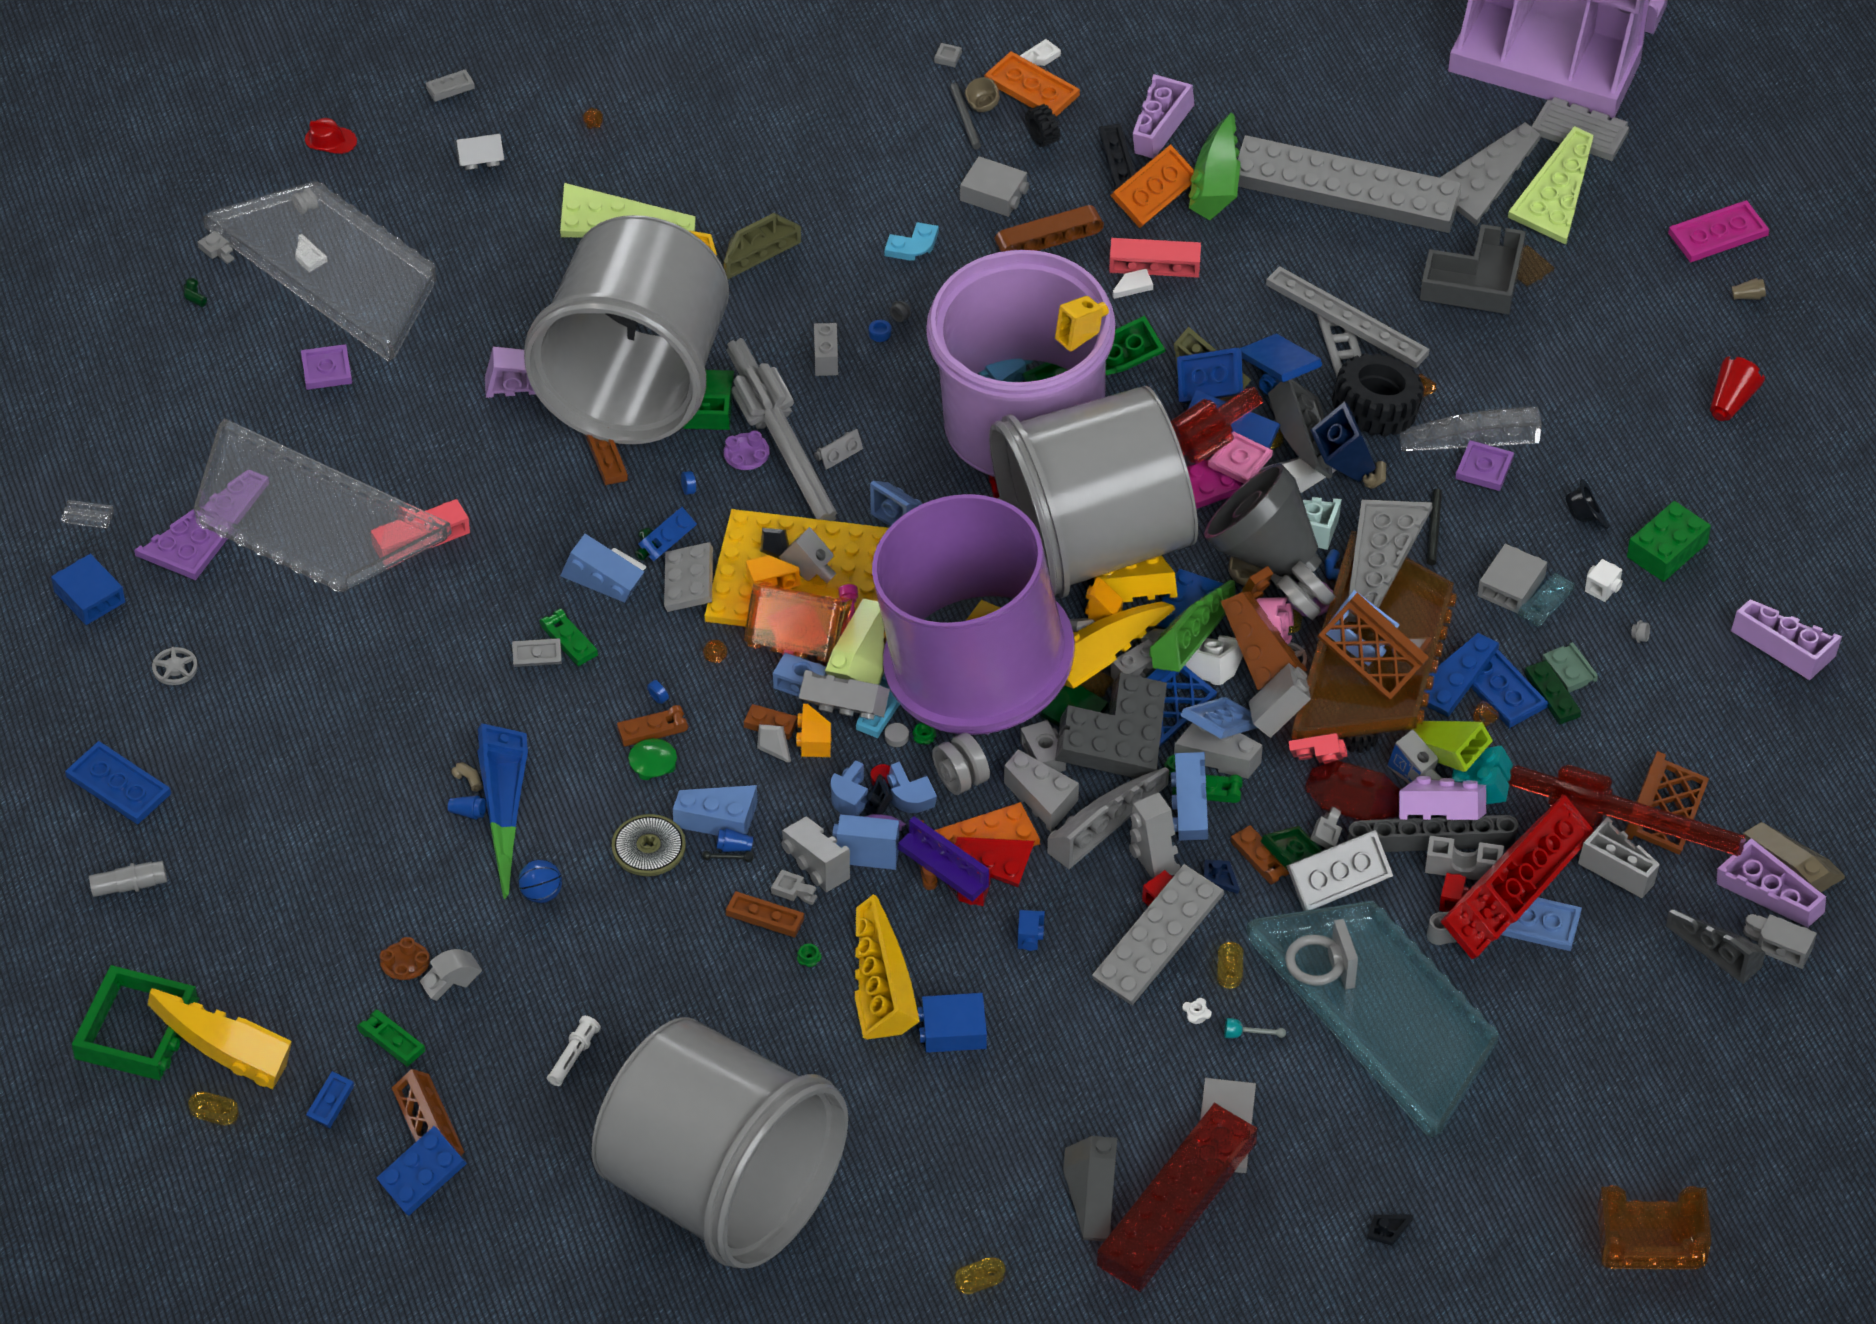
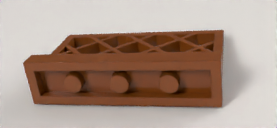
(1386, 632)
(1649, 792)

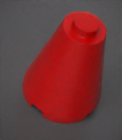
(1734, 387)

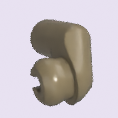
(1374, 480)
(462, 769)

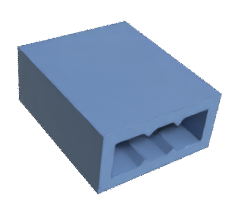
(870, 840)

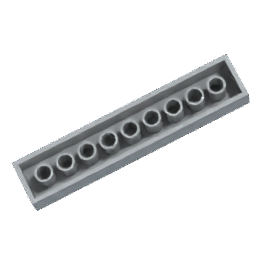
(1348, 184)

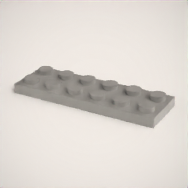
(1158, 934)

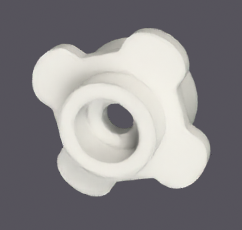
(1197, 1016)

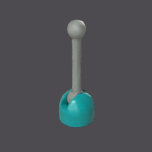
(1234, 1029)

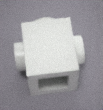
(1603, 580)

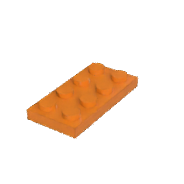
(1032, 83)
(1154, 186)
(1003, 823)

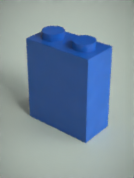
(88, 589)
(953, 1022)

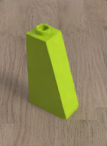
(1455, 742)

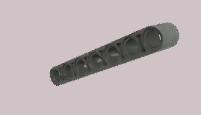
(1414, 833)

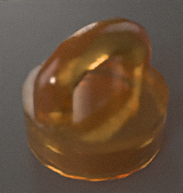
(1486, 712)

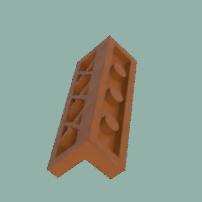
(430, 1107)

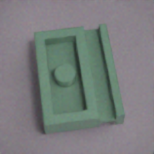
(1570, 667)

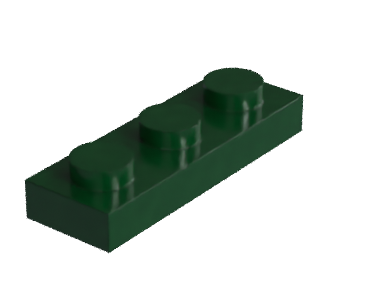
(1551, 688)

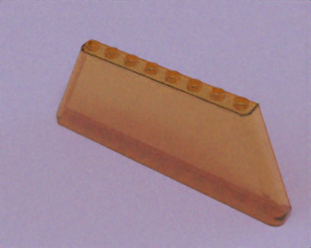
(1347, 702)

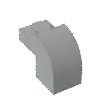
(448, 969)

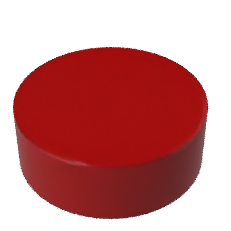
(881, 769)

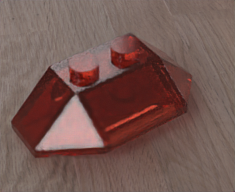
(1353, 791)

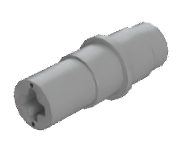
(128, 878)

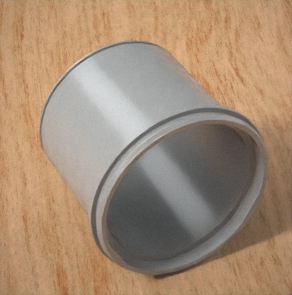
(586, 363)
(1097, 484)
(720, 1140)

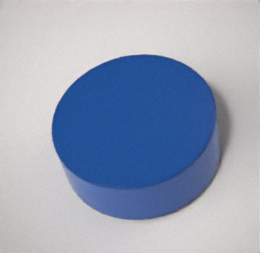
(880, 330)
(688, 482)
(657, 692)

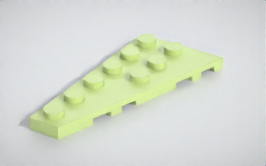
(1554, 192)
(587, 208)

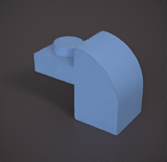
(847, 793)
(910, 796)

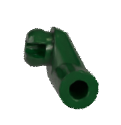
(191, 292)
(642, 553)

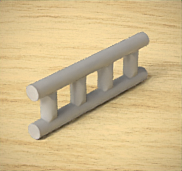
(1330, 340)

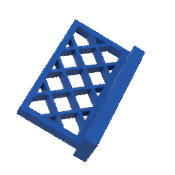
(1194, 683)

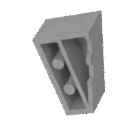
(1230, 754)
(1152, 835)
(817, 853)
(1618, 859)

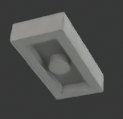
(536, 652)

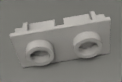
(839, 449)

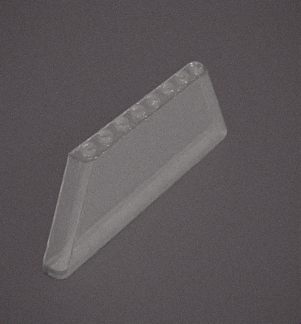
(332, 260)
(307, 512)

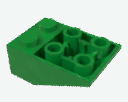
(717, 402)

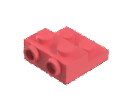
(1325, 747)

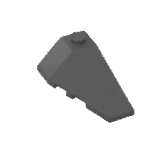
(1090, 1178)

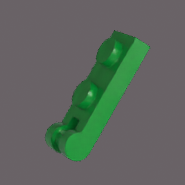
(572, 640)
(1214, 788)
(391, 1038)

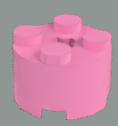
(1279, 614)

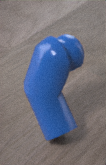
(1330, 563)

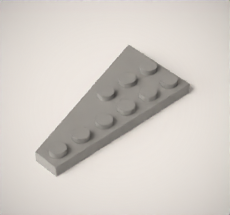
(1490, 171)
(1382, 544)

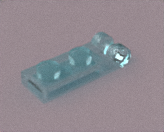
(1546, 599)

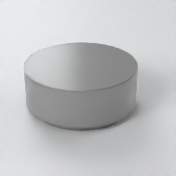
(896, 734)

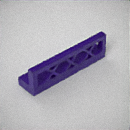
(945, 862)

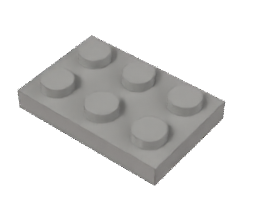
(688, 576)

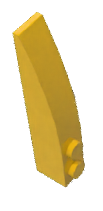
(1103, 639)
(885, 989)
(233, 1043)

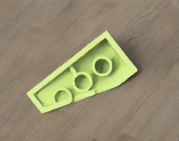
(860, 647)

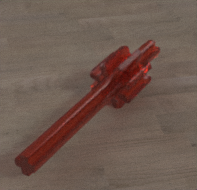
(1207, 428)
(1594, 798)

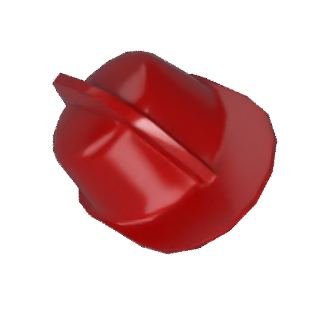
(329, 137)

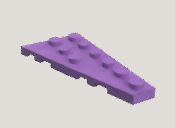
(183, 547)

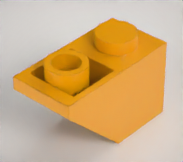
(773, 571)
(1102, 601)
(815, 733)

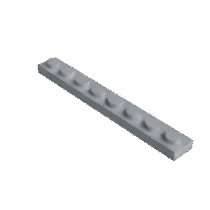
(1347, 317)

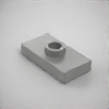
(450, 85)

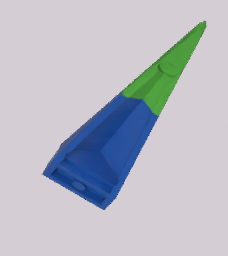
(502, 767)

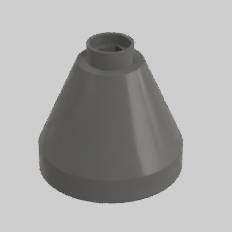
(1266, 524)

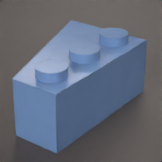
(601, 569)
(715, 809)

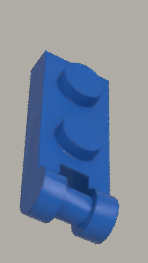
(668, 533)

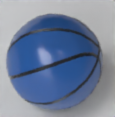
(540, 881)

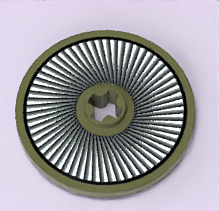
(643, 860)

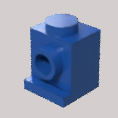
(1030, 929)

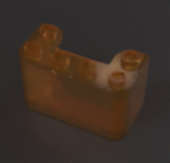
(795, 621)
(1654, 1232)

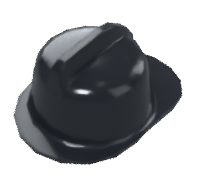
(1584, 506)

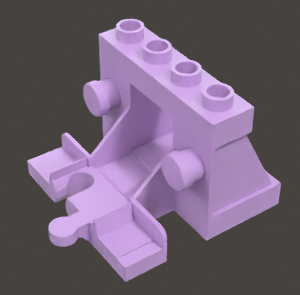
(1557, 47)

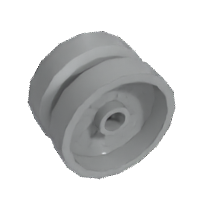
(1303, 592)
(961, 763)

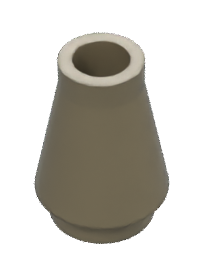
(1751, 289)

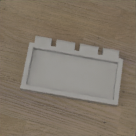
(1558, 119)

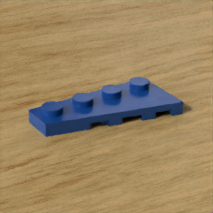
(1459, 673)

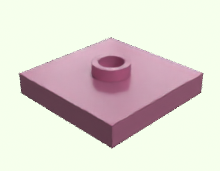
(1240, 458)

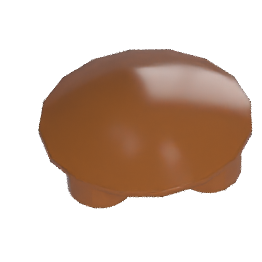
(404, 959)

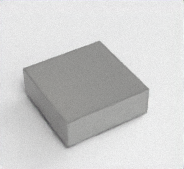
(948, 55)

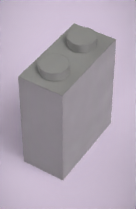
(994, 186)
(1512, 578)
(1279, 700)

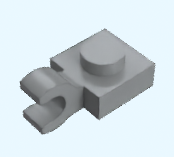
(216, 245)
(1326, 831)
(792, 885)

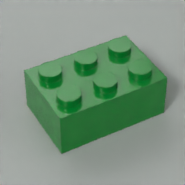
(1668, 541)

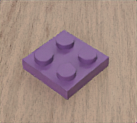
(326, 367)
(1484, 465)

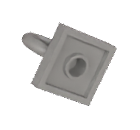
(1340, 953)

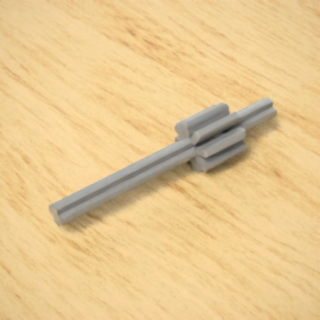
(768, 402)

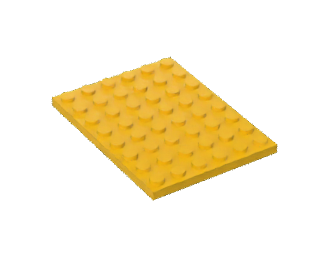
(849, 542)

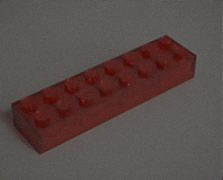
(1176, 1197)

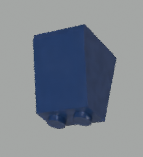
(1343, 444)

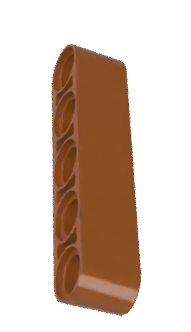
(1051, 230)

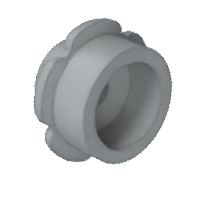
(1641, 631)

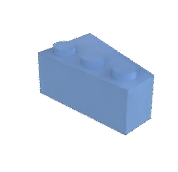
(1190, 797)

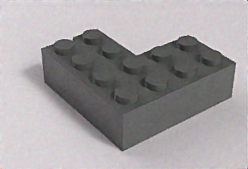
(1480, 280)
(1120, 741)

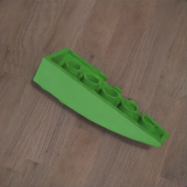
(1216, 171)
(1190, 629)

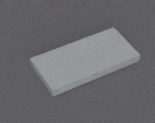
(1339, 870)
(1233, 1096)

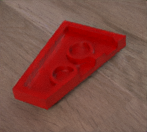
(1003, 856)

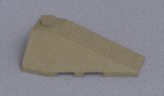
(1802, 860)

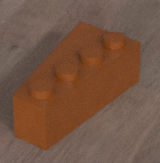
(1258, 639)

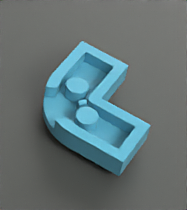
(907, 248)

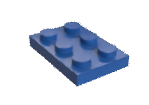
(1210, 372)
(1189, 589)
(421, 1170)

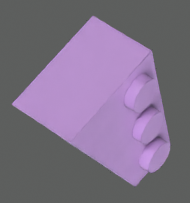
(1443, 798)

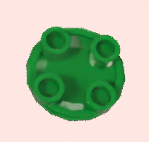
(652, 758)

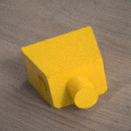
(1079, 321)

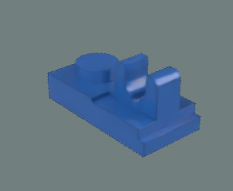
(330, 1100)

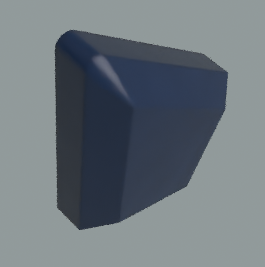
(1221, 874)

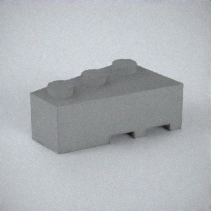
(844, 695)
(1041, 788)

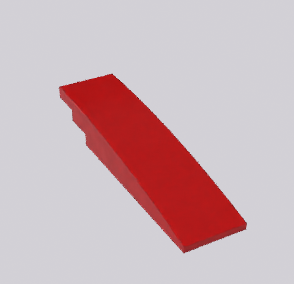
(1517, 877)

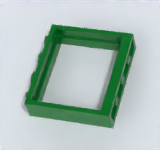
(83, 1043)

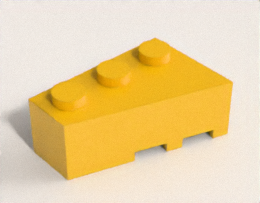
(1143, 579)

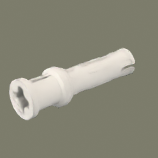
(578, 1042)

